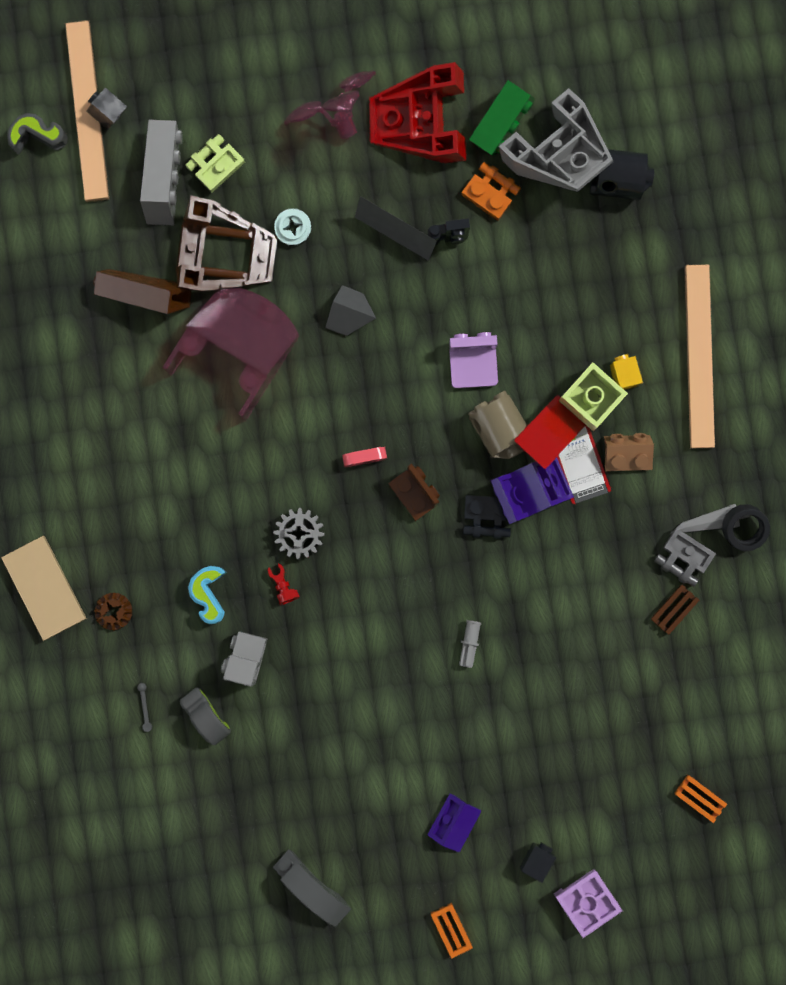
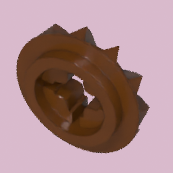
(123, 614)

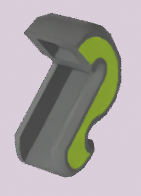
(34, 126)
(204, 717)

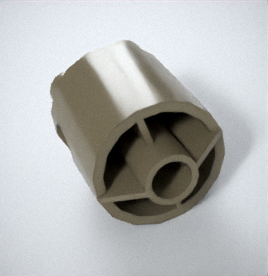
(498, 426)

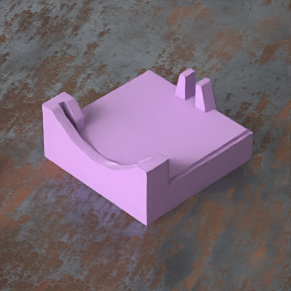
(588, 903)

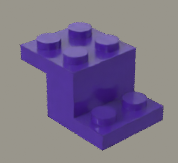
(531, 490)

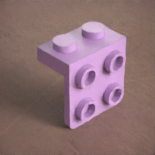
(473, 360)

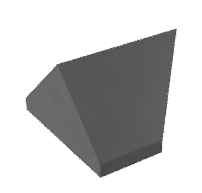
(349, 312)

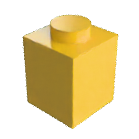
(626, 372)

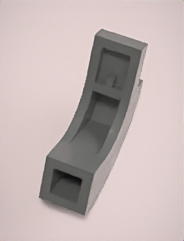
(311, 890)

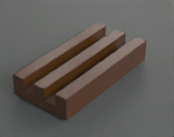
(688, 595)

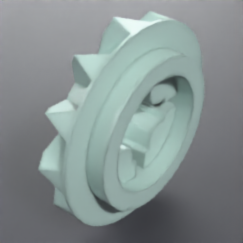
(299, 218)

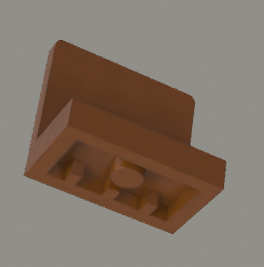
(414, 492)

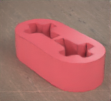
(364, 456)

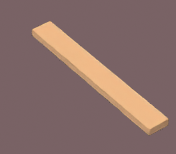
(88, 127)
(699, 356)

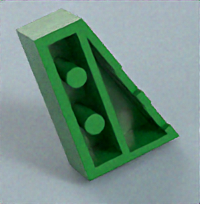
(502, 118)

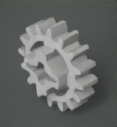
(298, 544)

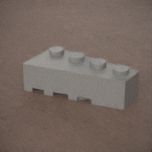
(160, 172)

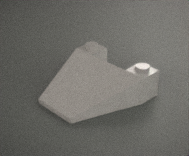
(566, 157)

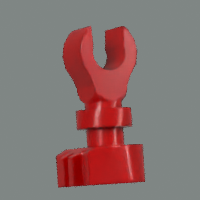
(286, 595)

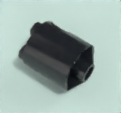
(625, 177)

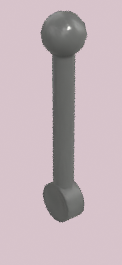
(147, 726)

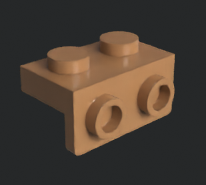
(628, 452)

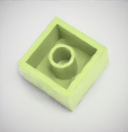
(593, 397)

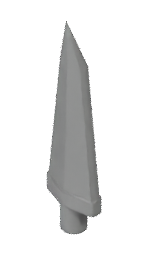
(708, 521)

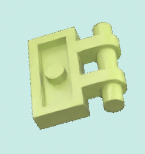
(219, 167)

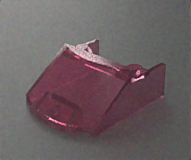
(244, 328)

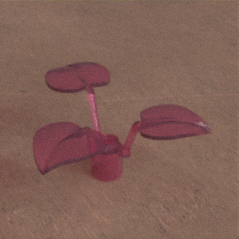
(342, 104)

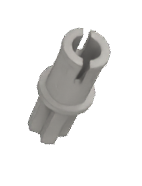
(469, 643)

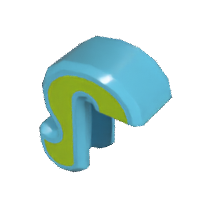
(202, 595)

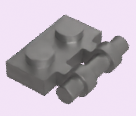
(689, 551)

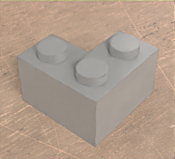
(246, 658)

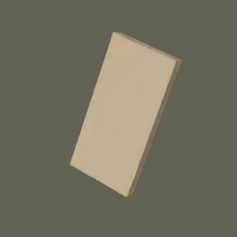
(44, 588)

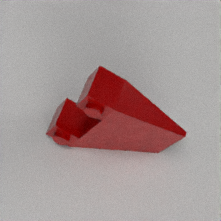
(411, 115)

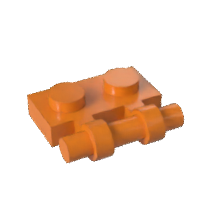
(486, 196)

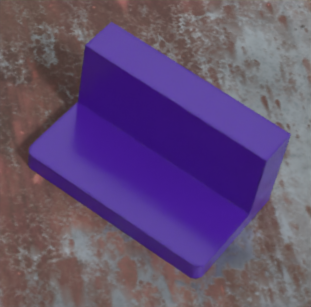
(454, 823)

